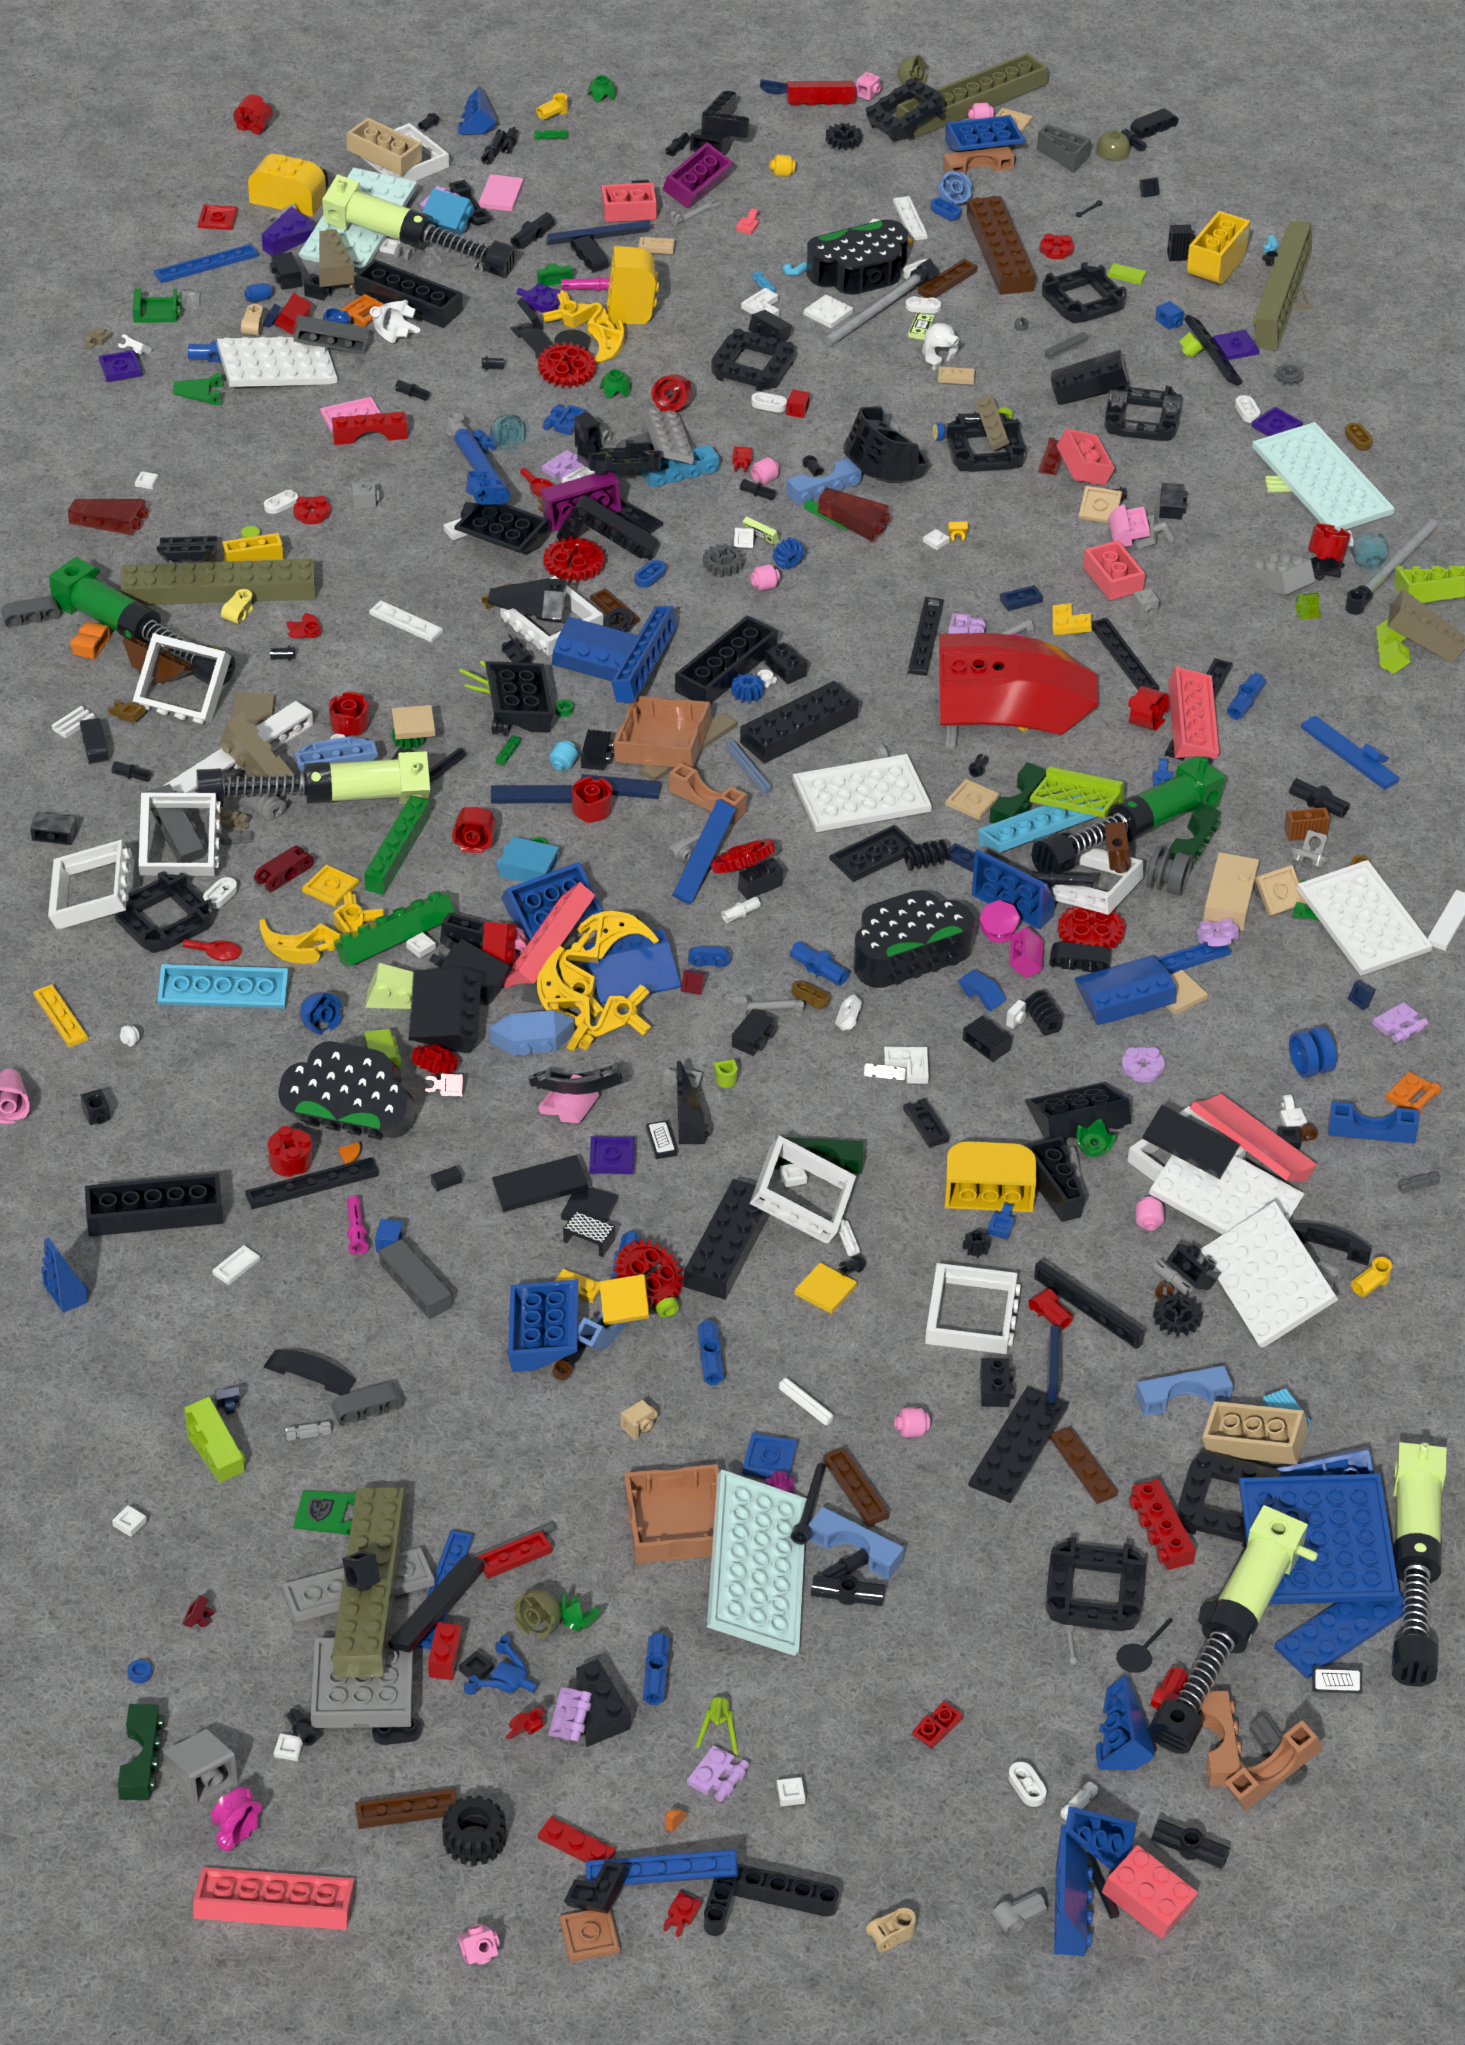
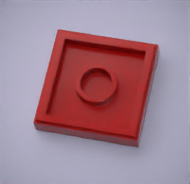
(217, 217)

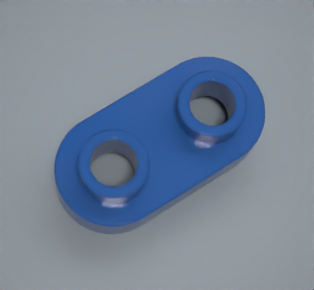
(947, 210)
(650, 573)
(709, 956)

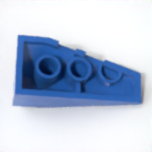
(478, 114)
(61, 1280)
(1342, 1463)
(1126, 1733)
(1101, 1835)

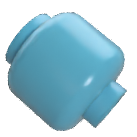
(563, 755)

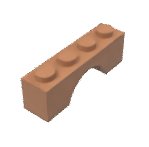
(996, 157)
(687, 784)
(1217, 1716)
(1294, 1751)

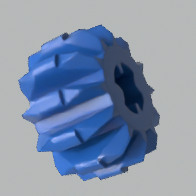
(788, 553)
(747, 688)

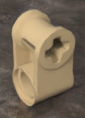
(252, 320)
(888, 1931)

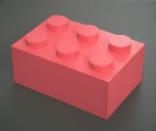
(628, 202)
(1085, 457)
(1113, 570)
(1149, 1892)

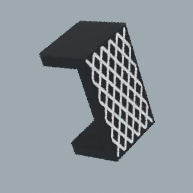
(590, 1230)

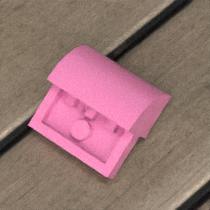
(1128, 524)
(568, 1106)

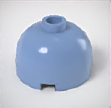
(954, 187)

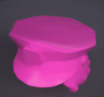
(999, 921)
(236, 1816)

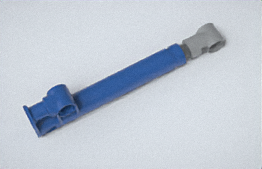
(484, 480)

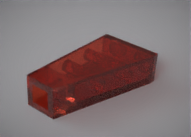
(854, 512)
(109, 514)

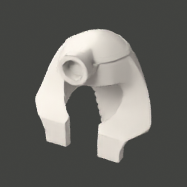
(389, 320)
(943, 336)

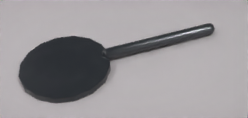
(1136, 1657)

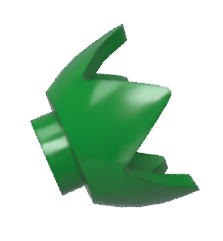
(600, 86)
(615, 381)
(1094, 1133)
(573, 1615)

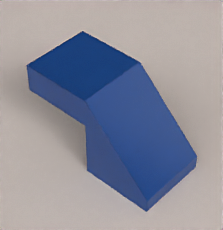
(985, 988)

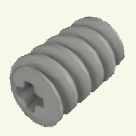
(267, 806)

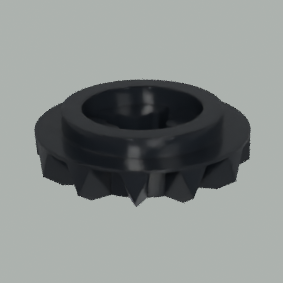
(621, 613)

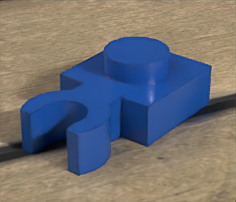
(483, 440)

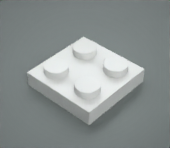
(828, 311)

